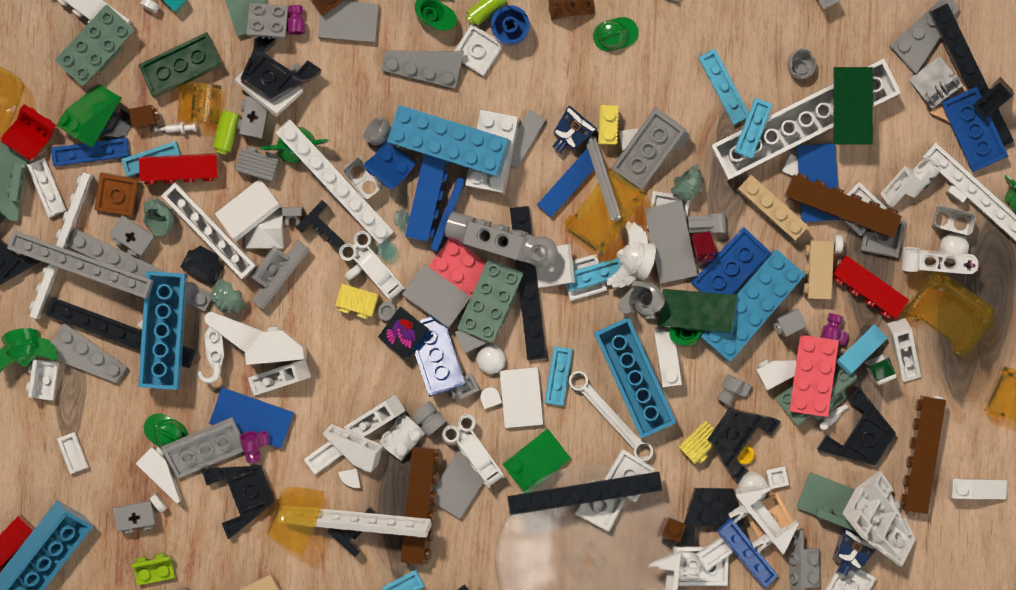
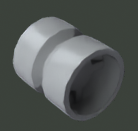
(428, 418)

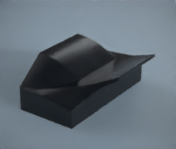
(118, 124)
(203, 264)

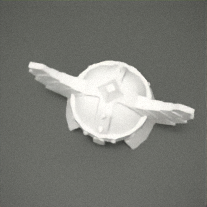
(635, 258)

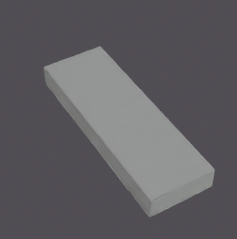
(525, 136)

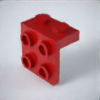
(28, 133)

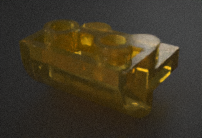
(199, 103)

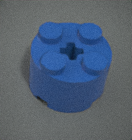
(506, 15)

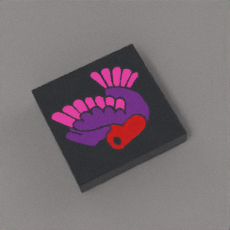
(403, 333)

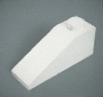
(904, 349)
(667, 358)
(775, 372)
(279, 377)
(376, 417)
(357, 449)
(159, 470)
(977, 488)

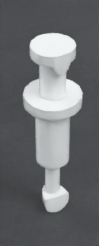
(177, 128)

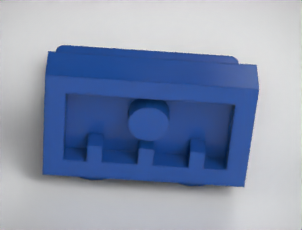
(390, 165)

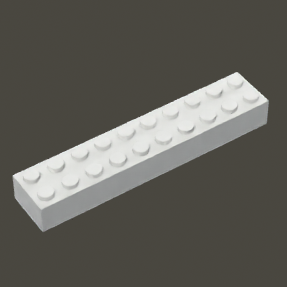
(797, 124)

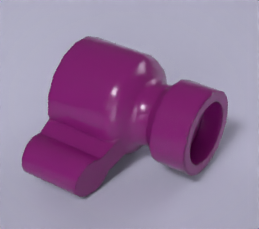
(295, 24)
(832, 329)
(251, 442)

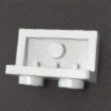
(43, 379)
(402, 437)

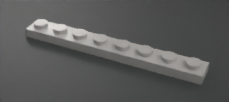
(113, 256)
(80, 264)

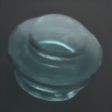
(401, 218)
(387, 250)

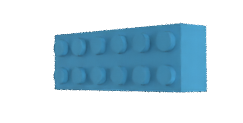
(449, 141)
(756, 303)
(163, 331)
(634, 377)
(45, 549)

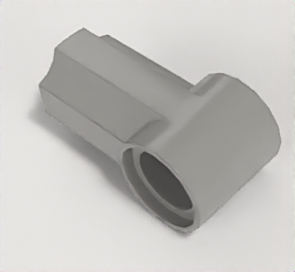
(713, 222)

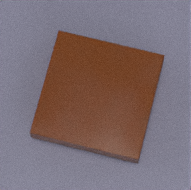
(116, 194)

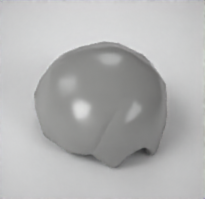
(801, 64)
(377, 131)

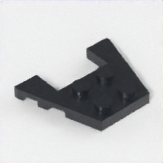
(270, 77)
(11, 262)
(734, 433)
(868, 437)
(249, 490)
(709, 508)

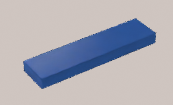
(84, 153)
(567, 184)
(452, 203)
(747, 553)

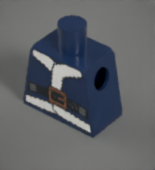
(572, 130)
(851, 552)

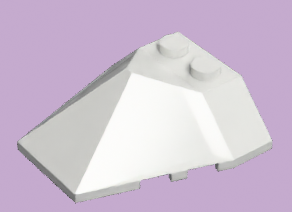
(878, 519)

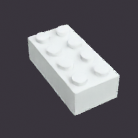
(503, 126)

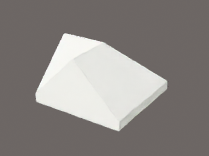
(267, 233)

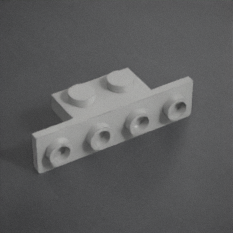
(275, 270)
(803, 564)

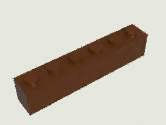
(843, 206)
(923, 454)
(421, 502)

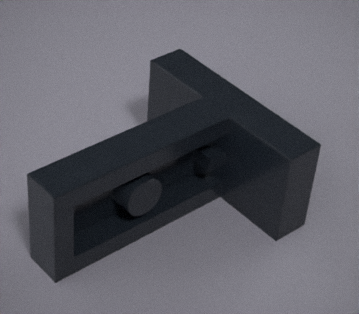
(994, 98)
(321, 227)
(345, 539)

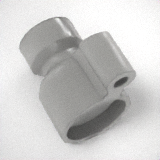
(731, 387)

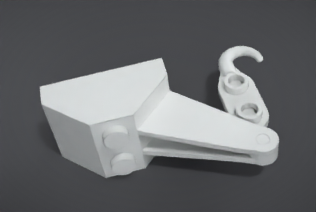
(259, 346)

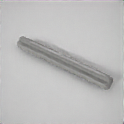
(603, 178)

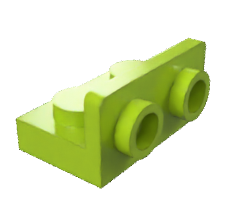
(153, 569)

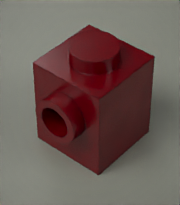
(703, 247)

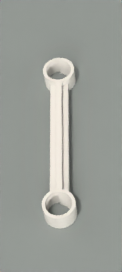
(610, 415)

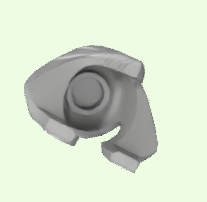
(645, 298)

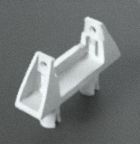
(752, 505)
(675, 570)

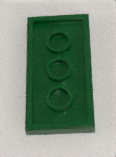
(180, 65)
(852, 105)
(698, 311)

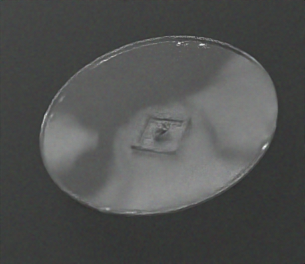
(549, 545)

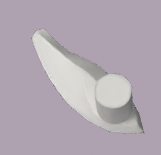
(832, 417)

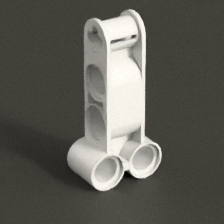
(914, 260)
(373, 266)
(474, 451)

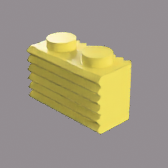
(608, 125)
(356, 300)
(696, 444)

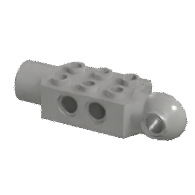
(520, 244)

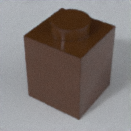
(144, 116)
(671, 530)

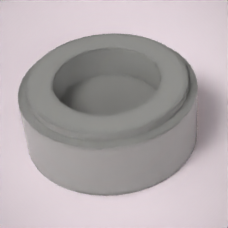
(386, 311)

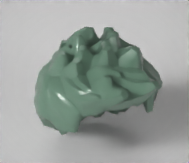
(688, 184)
(158, 217)
(226, 298)

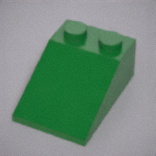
(89, 114)
(536, 460)

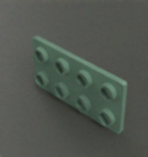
(95, 46)
(12, 179)
(491, 301)
(840, 383)
(825, 499)

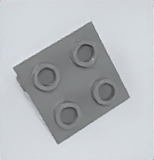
(267, 20)
(936, 82)

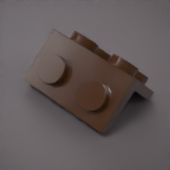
(566, 8)

